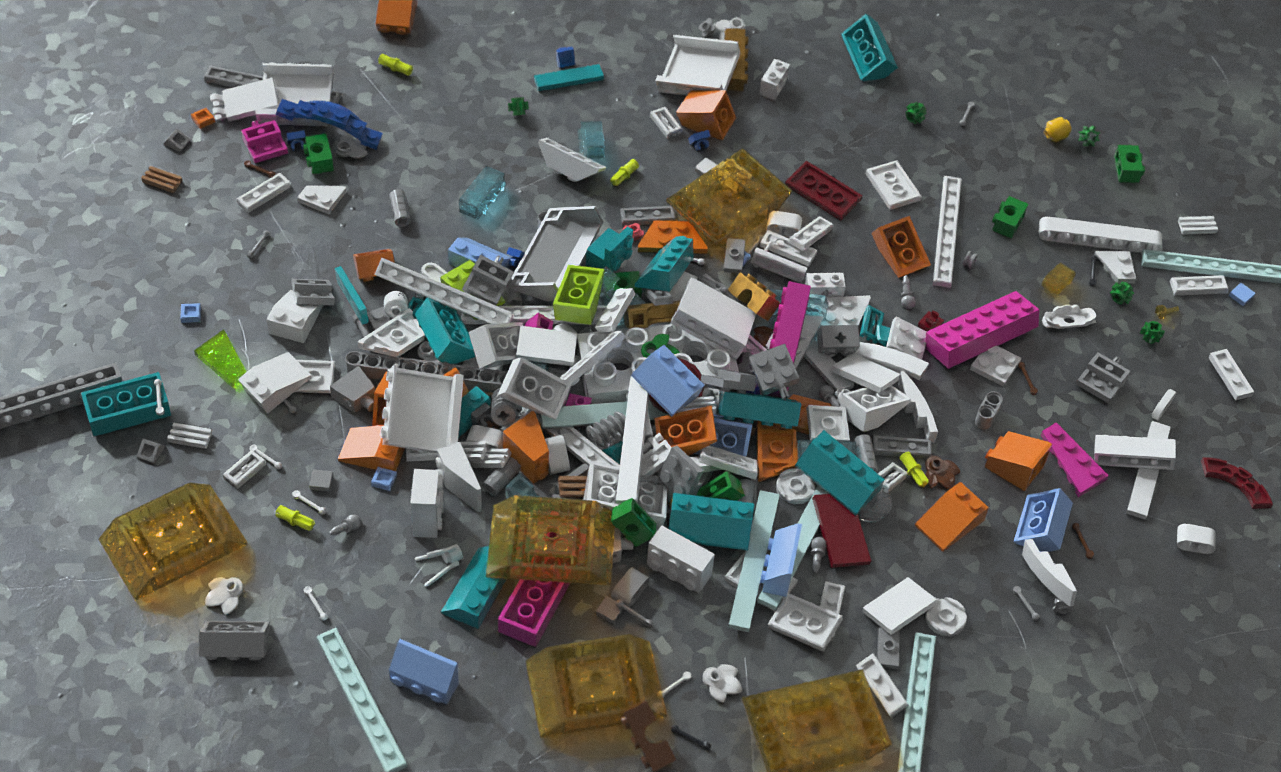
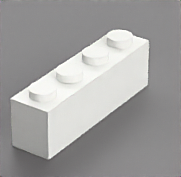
(1134, 452)

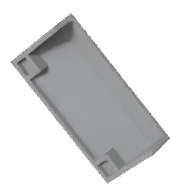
(557, 243)

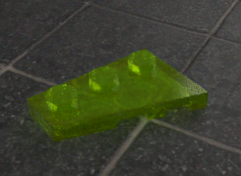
(221, 358)

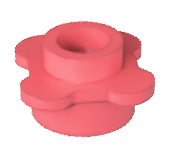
(637, 232)

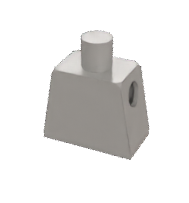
(354, 391)

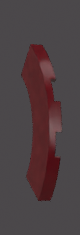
(1240, 478)

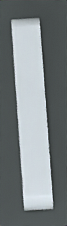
(1099, 235)

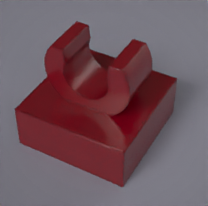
(930, 321)

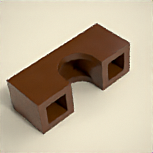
(636, 720)

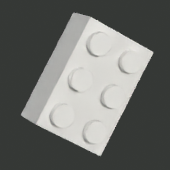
(427, 503)
(680, 559)

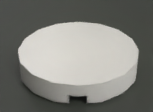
(795, 486)
(946, 617)

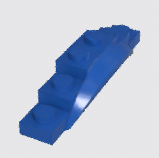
(332, 114)

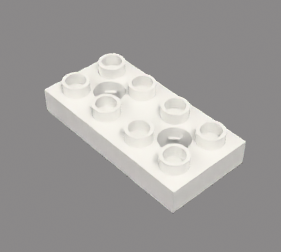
(609, 385)

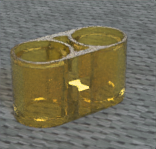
(1058, 279)

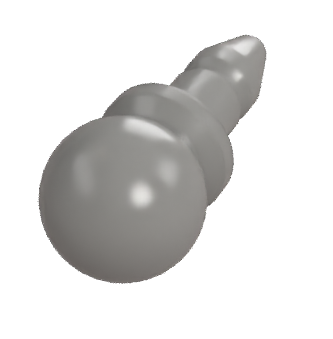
(908, 300)
(828, 395)
(352, 522)
(818, 547)

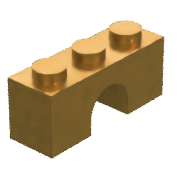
(754, 295)

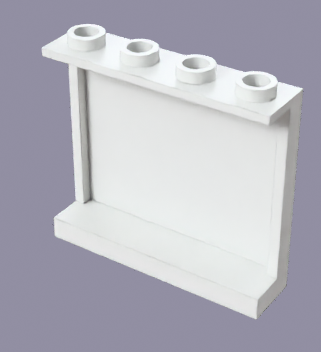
(699, 65)
(297, 83)
(714, 318)
(421, 409)

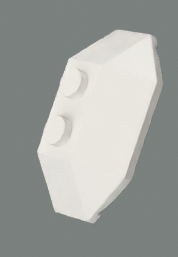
(568, 161)

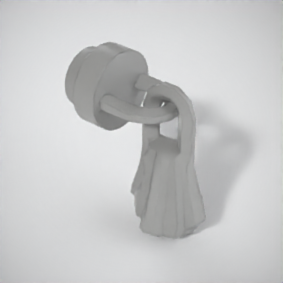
(707, 280)

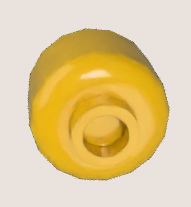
(1057, 129)

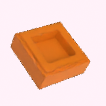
(203, 118)

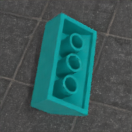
(869, 49)
(667, 265)
(445, 332)
(124, 404)
(760, 408)
(840, 472)
(712, 520)
(474, 592)

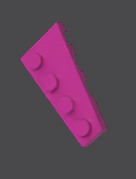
(1077, 464)

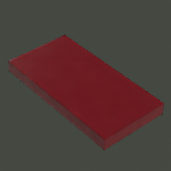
(823, 190)
(842, 533)

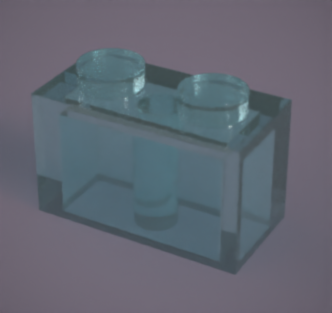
(592, 139)

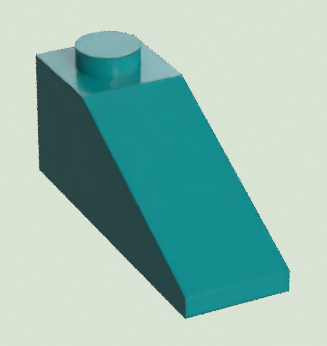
(469, 404)

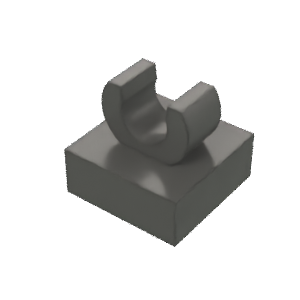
(482, 415)

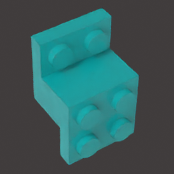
(610, 249)

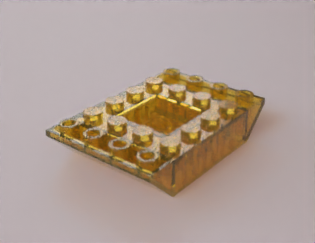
(739, 183)
(576, 555)
(150, 557)
(572, 703)
(835, 705)

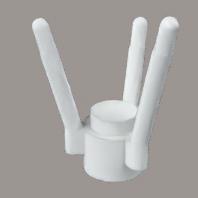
(450, 554)

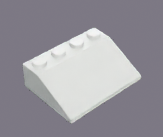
(603, 485)

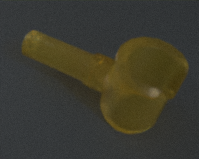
(1161, 308)

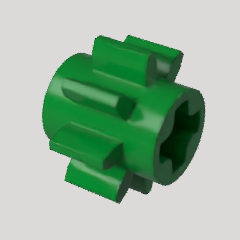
(518, 106)
(916, 112)
(1088, 136)
(1122, 292)
(1152, 332)

